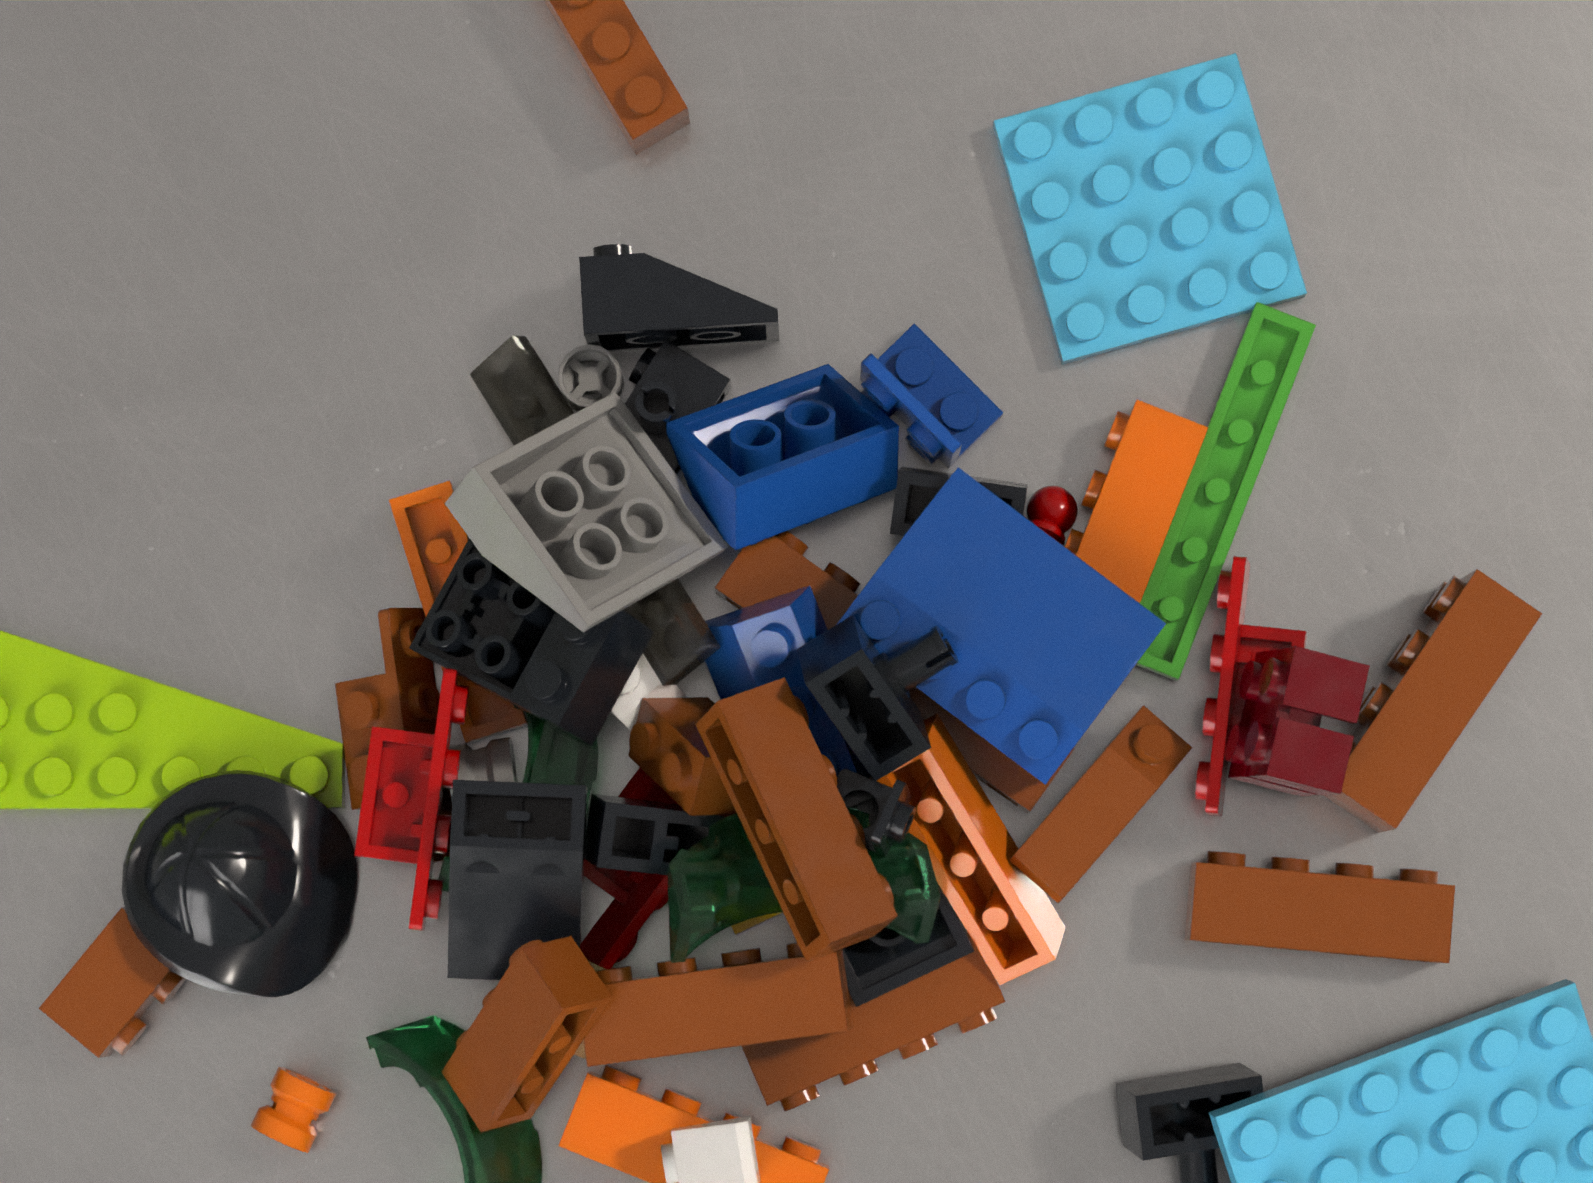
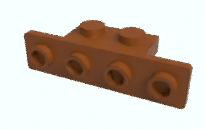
(396, 700)

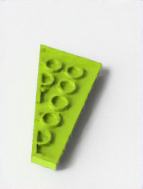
(120, 741)

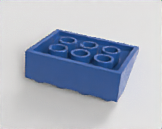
(1029, 621)

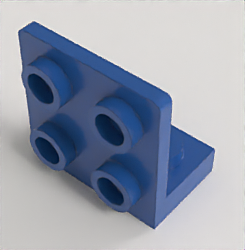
(930, 396)

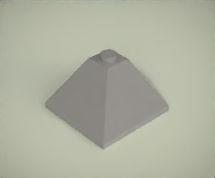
(586, 515)

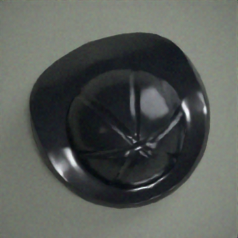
(241, 883)

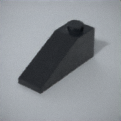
(640, 833)

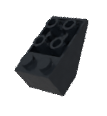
(528, 651)
(512, 871)

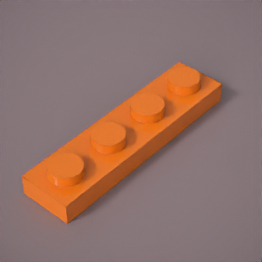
(432, 548)

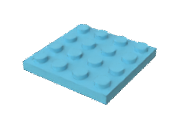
(1149, 208)

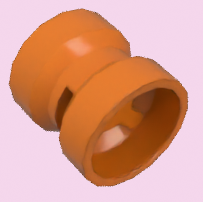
(294, 1107)

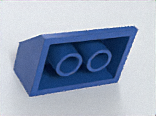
(785, 455)
(762, 647)

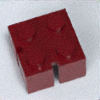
(1280, 728)

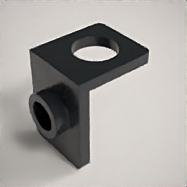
(894, 811)

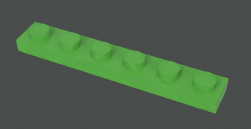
(1222, 482)

